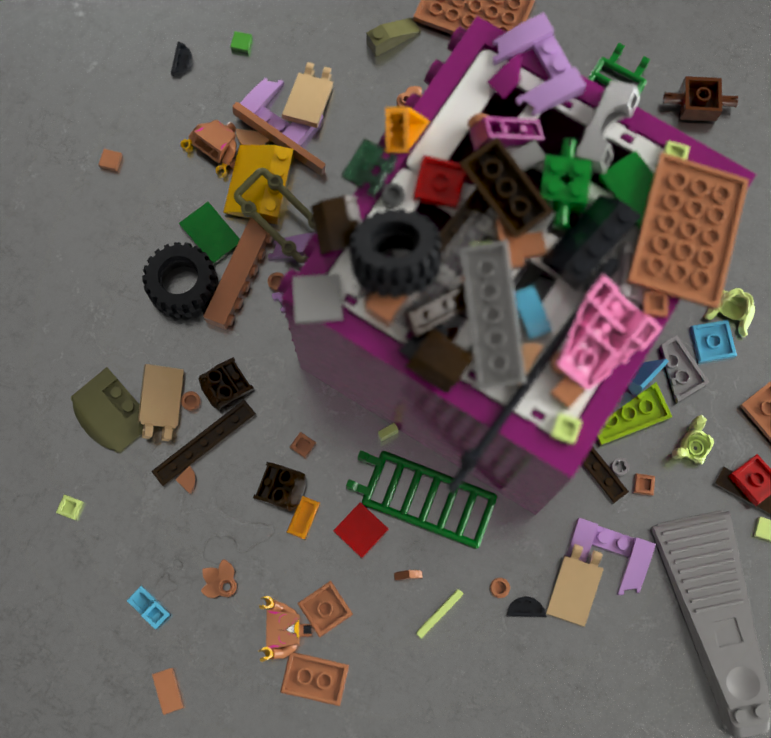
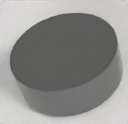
(393, 195)

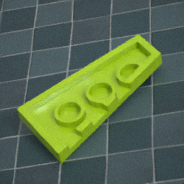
(639, 413)

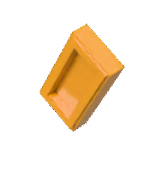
(303, 517)

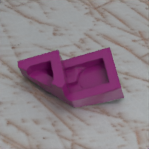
(507, 77)

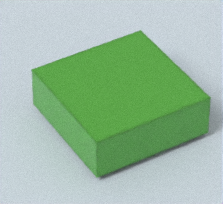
(241, 42)

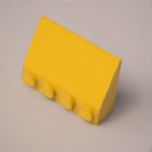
(248, 160)

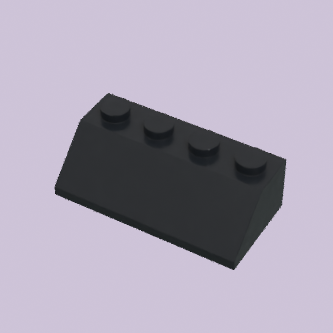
(590, 240)

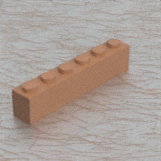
(237, 276)

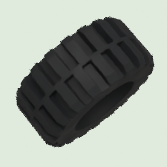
(169, 259)
(395, 274)

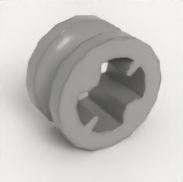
(625, 465)

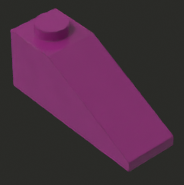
(510, 131)

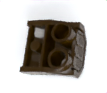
(335, 222)
(440, 361)
(224, 383)
(281, 486)

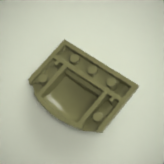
(108, 412)

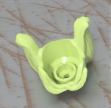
(736, 306)
(694, 438)

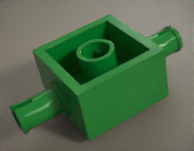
(568, 171)

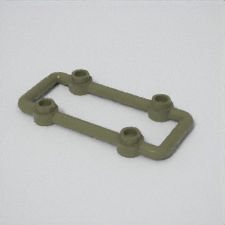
(249, 210)

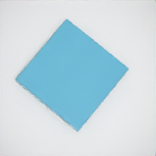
(713, 341)

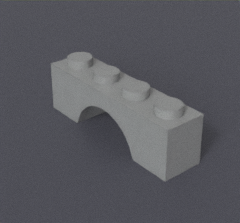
(616, 103)

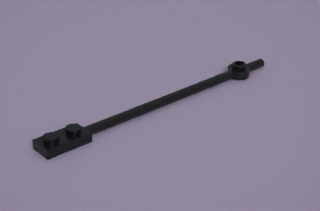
(471, 458)

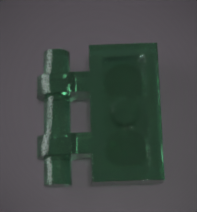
(363, 163)

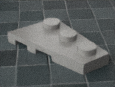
(682, 369)

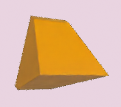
(402, 128)

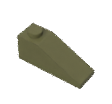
(390, 35)

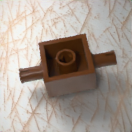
(700, 98)

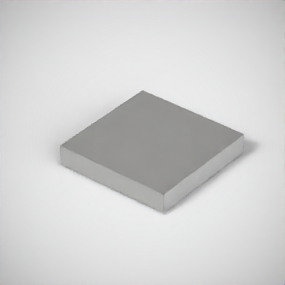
(317, 299)

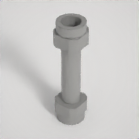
(626, 252)

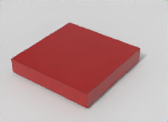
(439, 182)
(753, 479)
(361, 530)

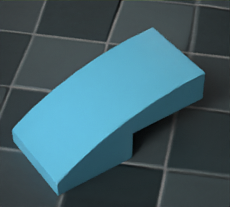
(532, 312)
(148, 607)

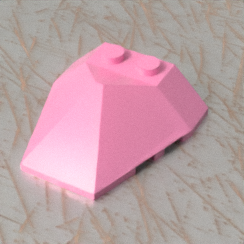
(604, 334)

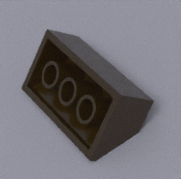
(506, 188)

